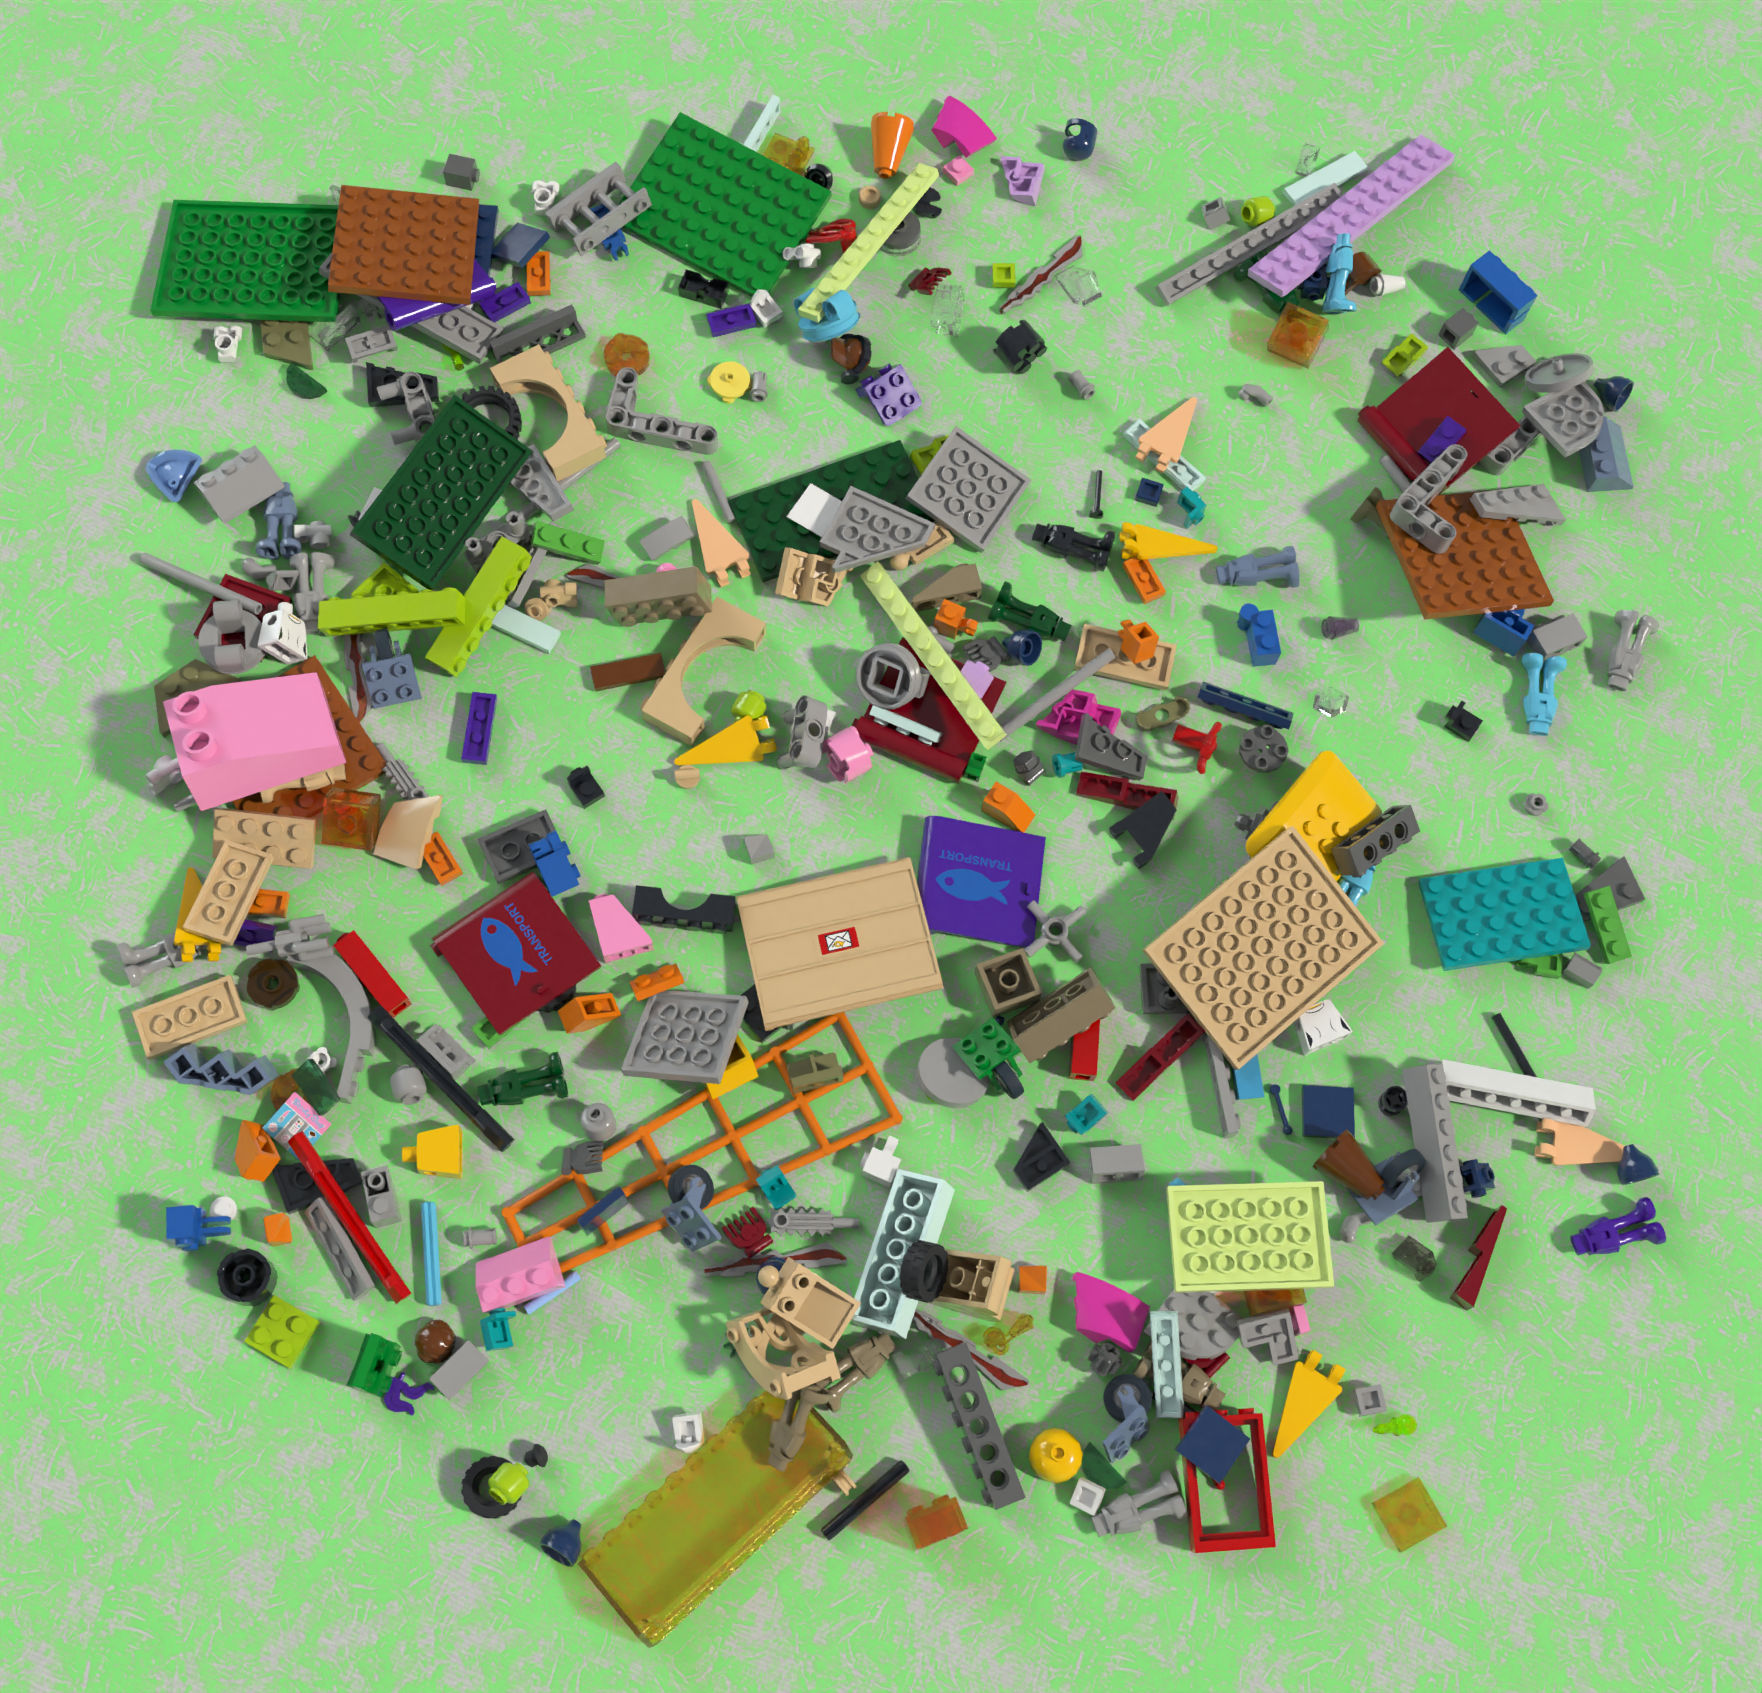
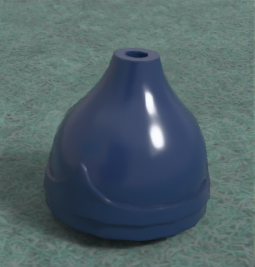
(1614, 391)
(1023, 646)
(1635, 1166)
(563, 1543)

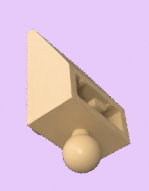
(807, 1301)

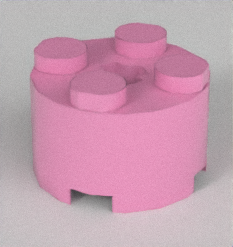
(847, 755)

